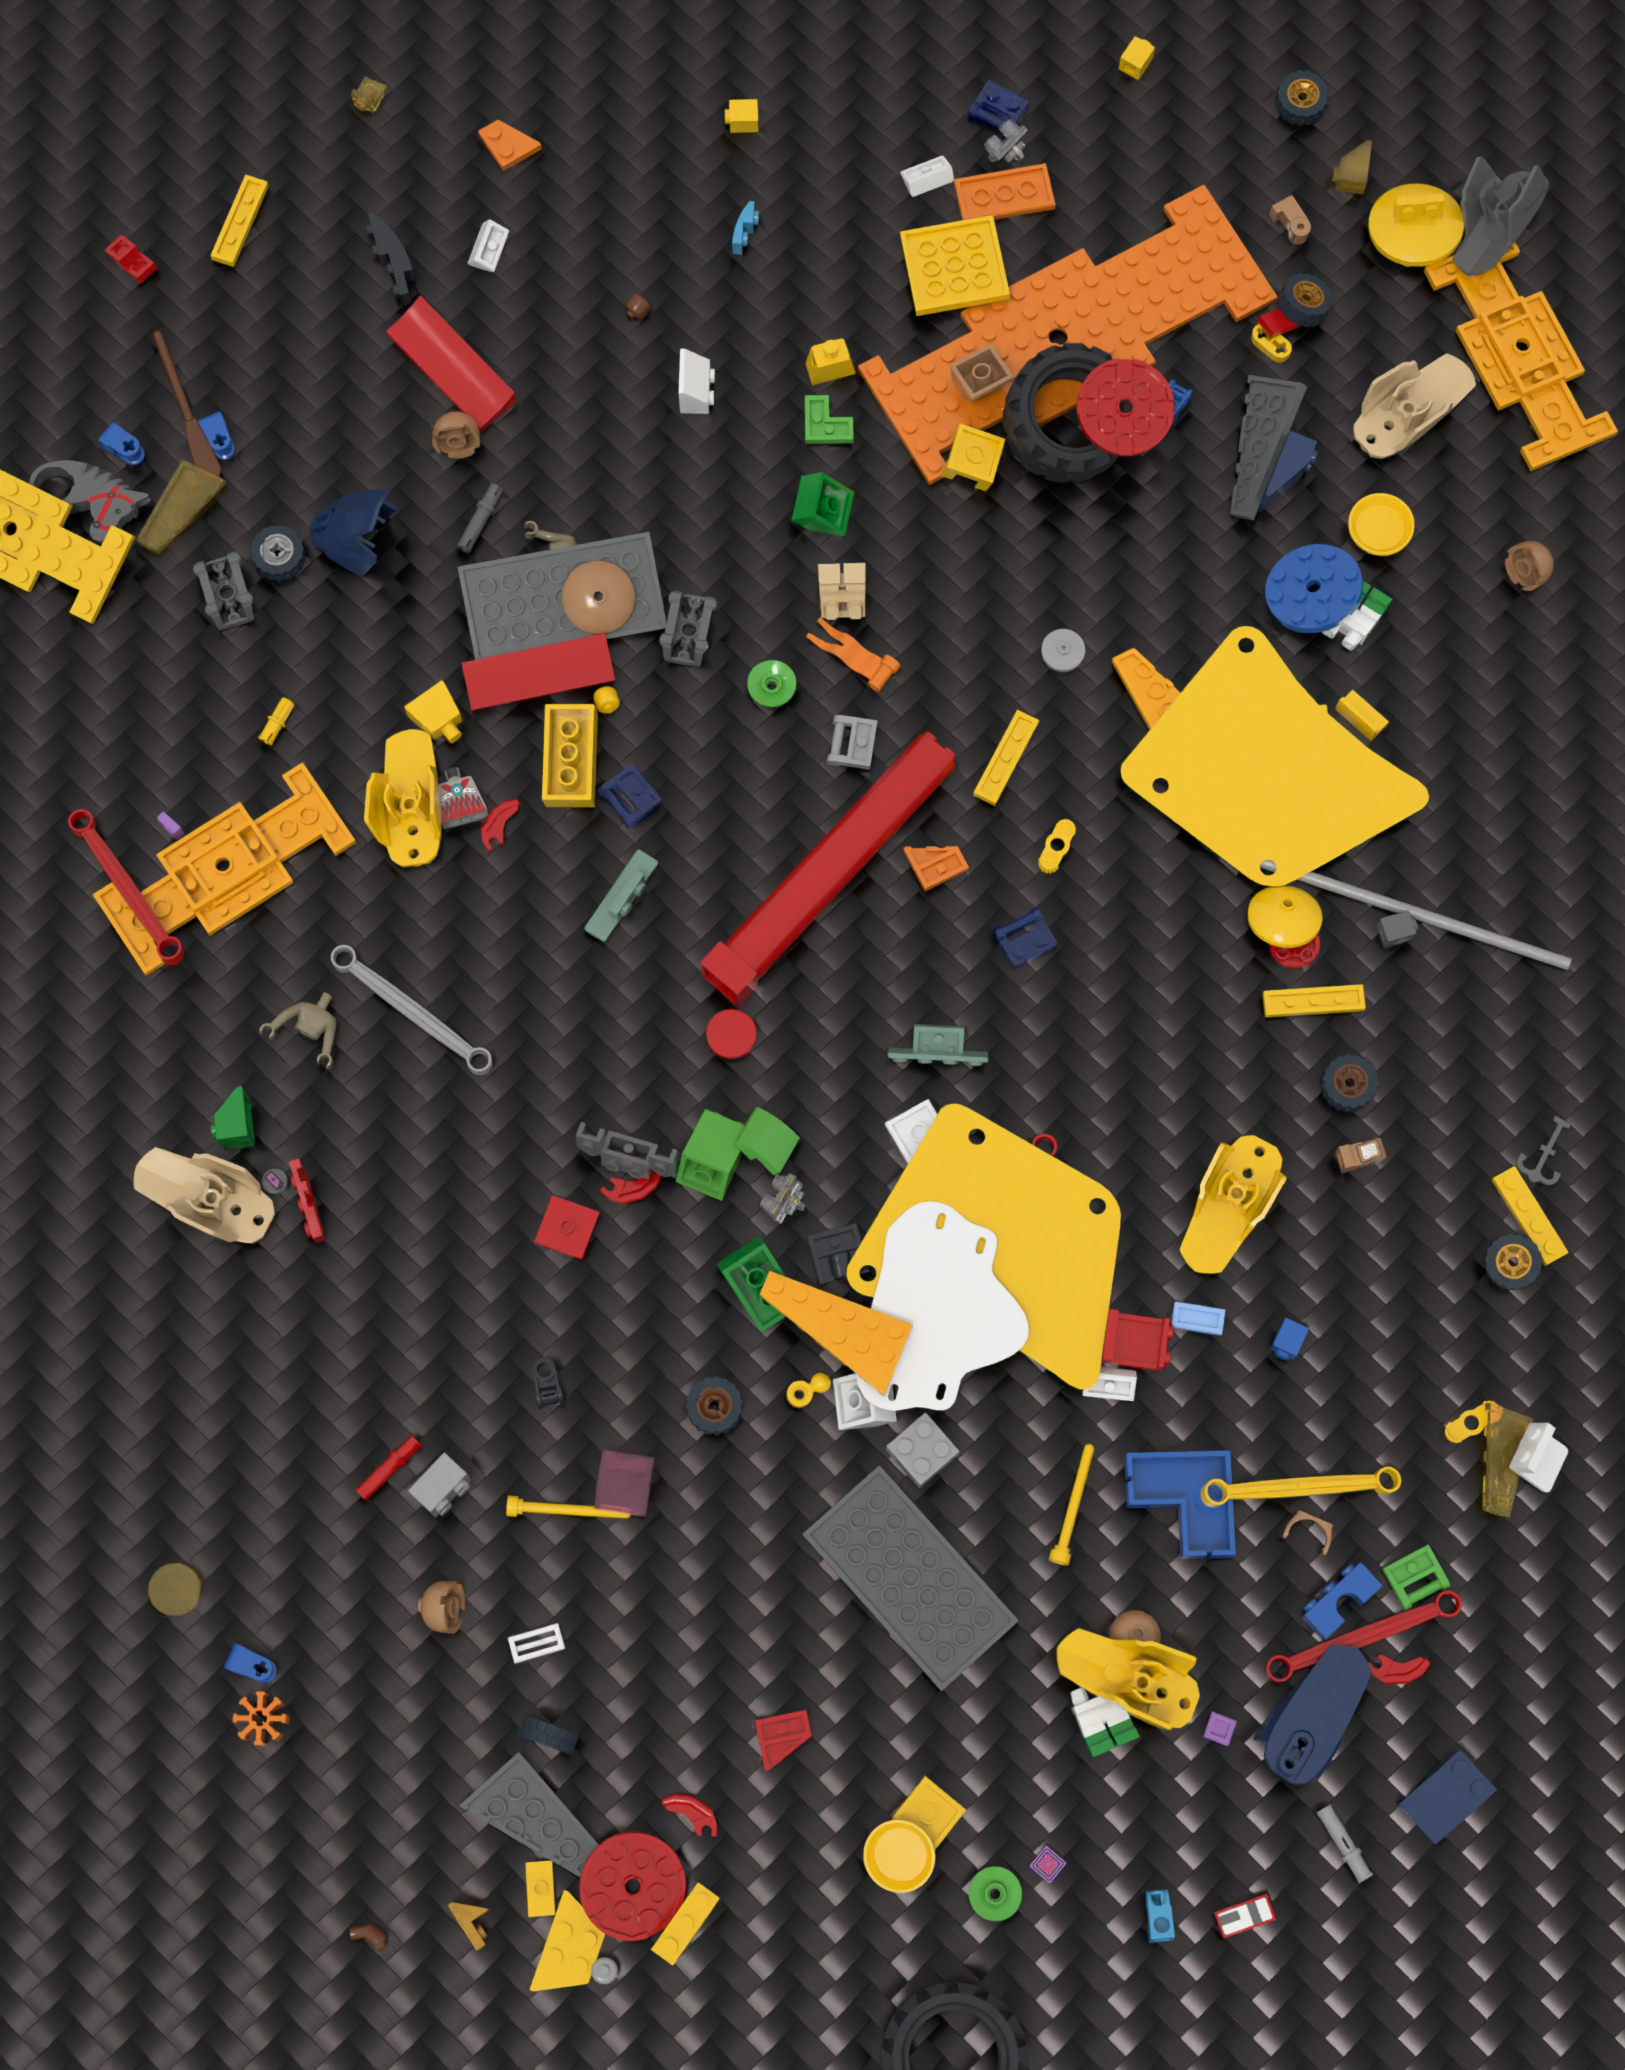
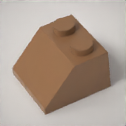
(980, 373)

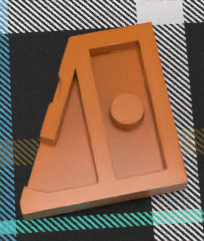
(507, 144)
(935, 864)

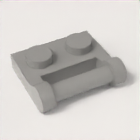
(860, 743)

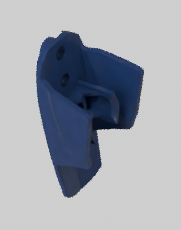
(344, 522)
(1316, 1713)

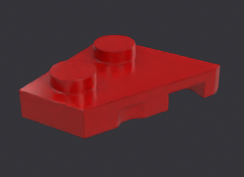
(781, 1736)

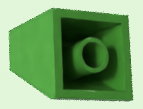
(711, 1155)

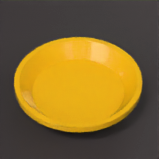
(1381, 524)
(899, 1856)

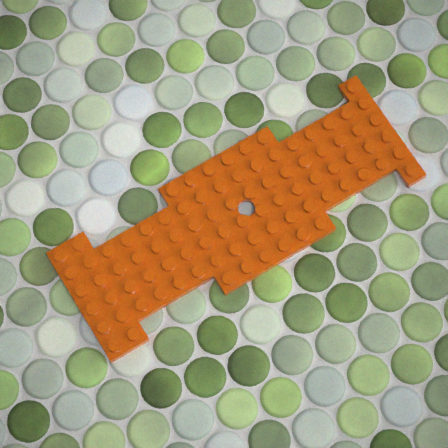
(1102, 306)

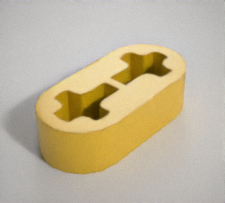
(1269, 346)

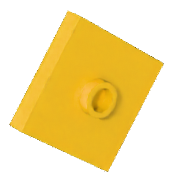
(931, 1810)

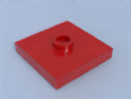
(567, 1227)

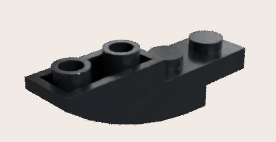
(391, 254)

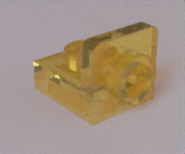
(368, 95)

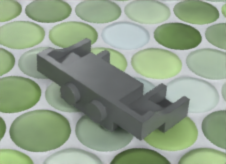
(627, 1154)

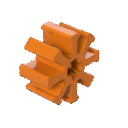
(255, 1726)

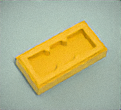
(540, 1888)

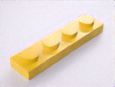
(239, 220)
(1006, 757)
(1313, 1000)
(1529, 1215)

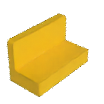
(1361, 715)

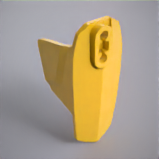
(406, 800)
(1231, 1203)
(1130, 1675)

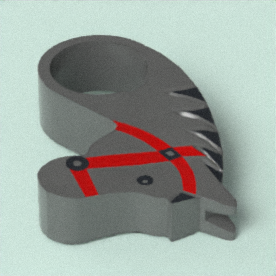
(95, 490)

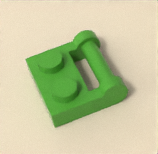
(1412, 1569)

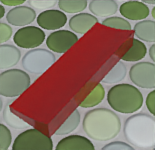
(451, 364)
(538, 672)

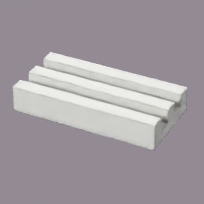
(558, 1637)

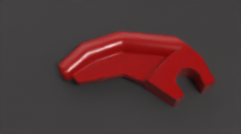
(495, 822)
(631, 1191)
(1398, 1673)
(694, 1809)

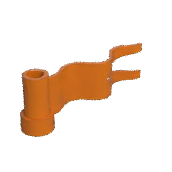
(857, 657)

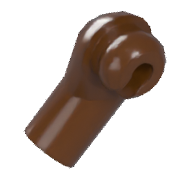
(371, 1933)

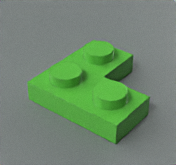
(821, 427)

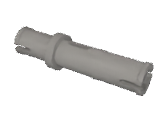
(1344, 1843)

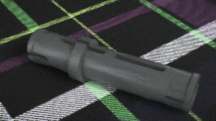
(484, 510)

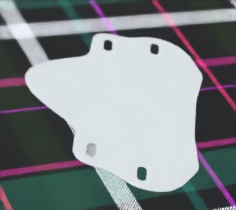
(951, 1299)

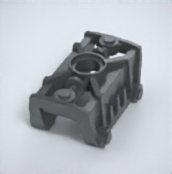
(212, 591)
(676, 623)

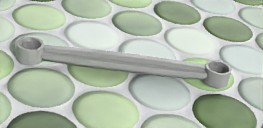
(411, 1009)

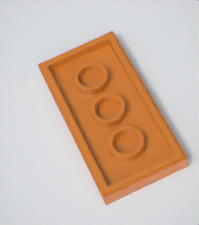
(1005, 193)

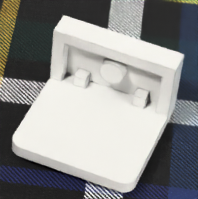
(1539, 1456)

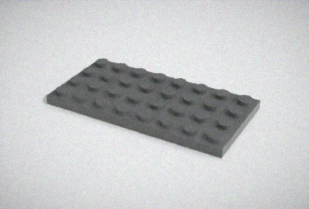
(519, 598)
(910, 1578)

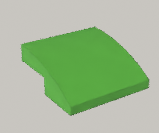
(767, 1140)

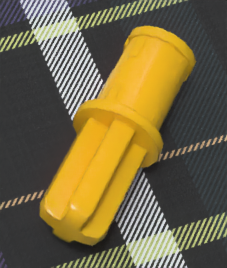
(276, 721)

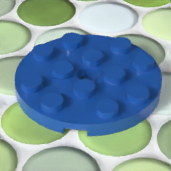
(1320, 610)

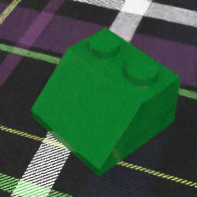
(823, 504)
(234, 1122)

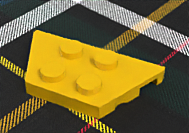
(569, 1949)

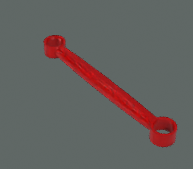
(126, 886)
(1366, 1635)

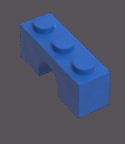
(1323, 1615)

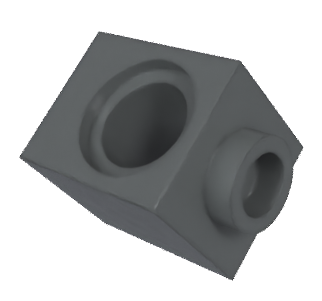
(1397, 929)

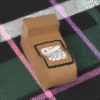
(1292, 218)
(1360, 1154)

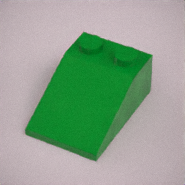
(746, 1275)

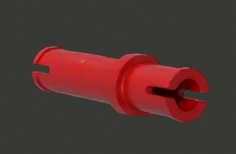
(388, 1467)

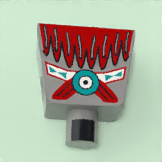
(460, 800)

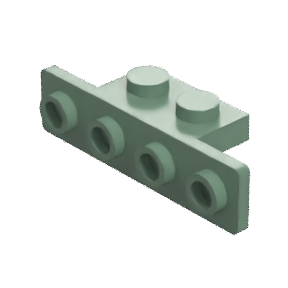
(621, 895)
(938, 1043)

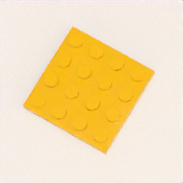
(954, 265)

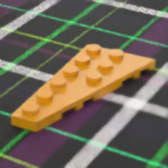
(1145, 685)
(850, 1332)

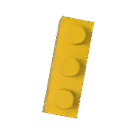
(685, 1924)

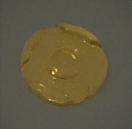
(174, 1589)

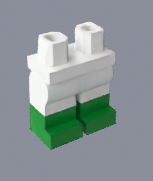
(1362, 621)
(1092, 1716)

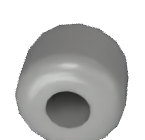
(604, 1970)

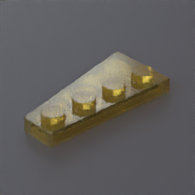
(182, 499)
(1504, 1435)

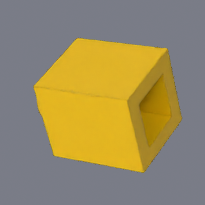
(1136, 57)
(742, 116)

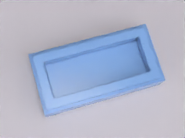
(1198, 1318)

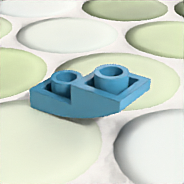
(745, 225)

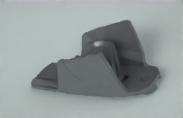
(1496, 214)

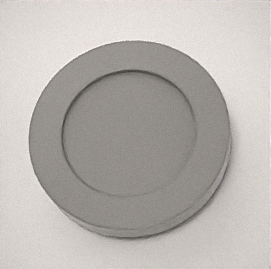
(1063, 650)

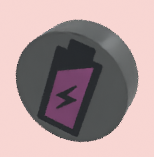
(275, 1181)

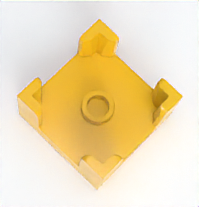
(974, 456)

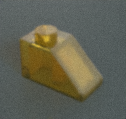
(1353, 170)

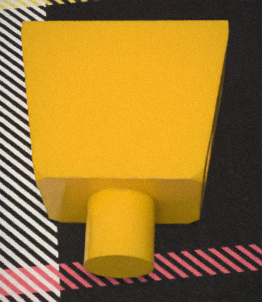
(829, 361)
(436, 713)

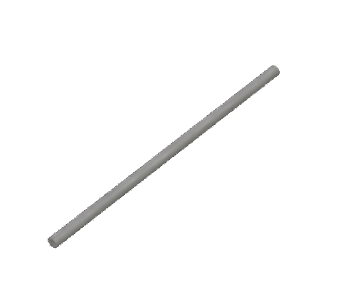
(1431, 918)

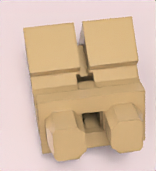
(842, 592)

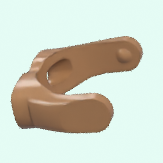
(1327, 1527)

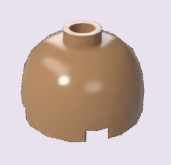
(456, 435)
(1529, 564)
(441, 1606)
(1135, 1626)

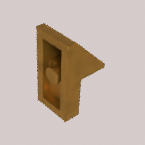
(466, 1916)

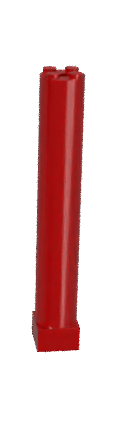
(827, 869)

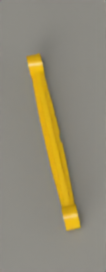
(1301, 1486)

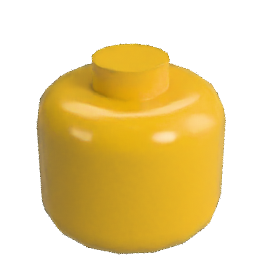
(606, 699)

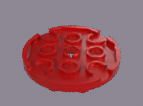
(1125, 432)
(638, 1913)

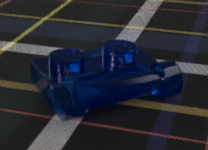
(1000, 101)
(636, 790)
(1028, 945)

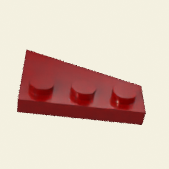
(306, 1201)

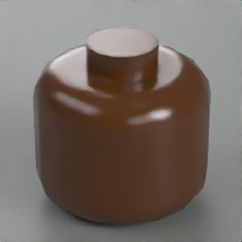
(637, 306)

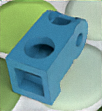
(1159, 1916)

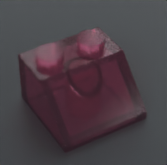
(624, 1483)

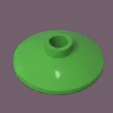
(771, 673)
(1009, 1890)

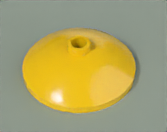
(1281, 924)

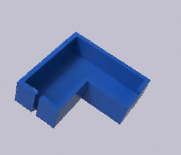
(1176, 1481)

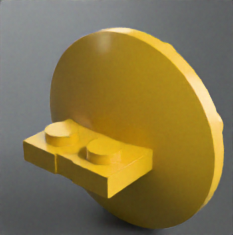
(1416, 225)

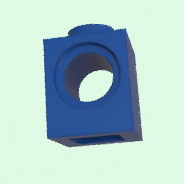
(1289, 1339)

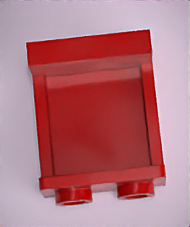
(1136, 1341)

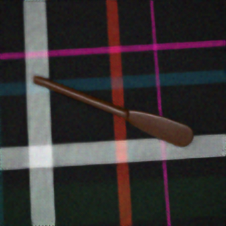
(201, 451)

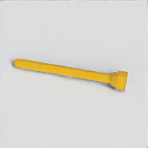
(517, 1506)
(1060, 1553)

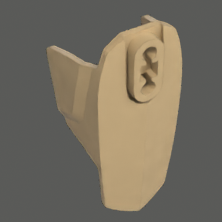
(1410, 403)
(205, 1194)

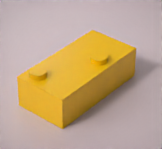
(569, 755)

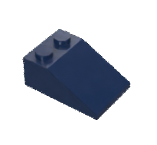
(1294, 460)
(1447, 1796)

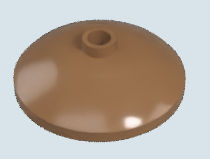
(595, 615)

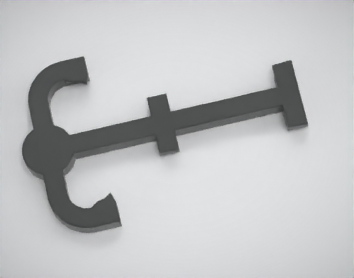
(1535, 1175)

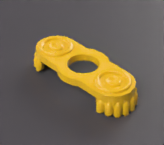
(1049, 858)
(1456, 1430)

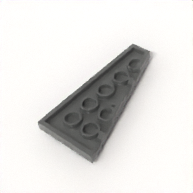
(1264, 430)
(531, 1813)

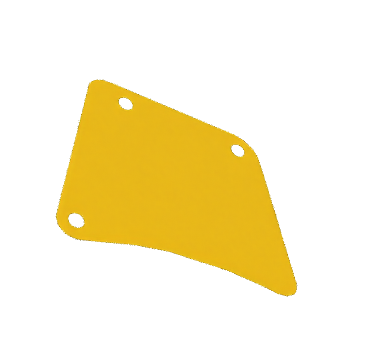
(1266, 768)
(1049, 1245)

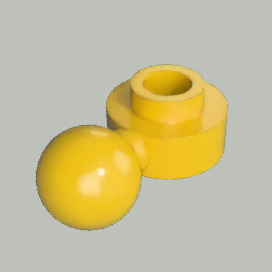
(819, 1383)

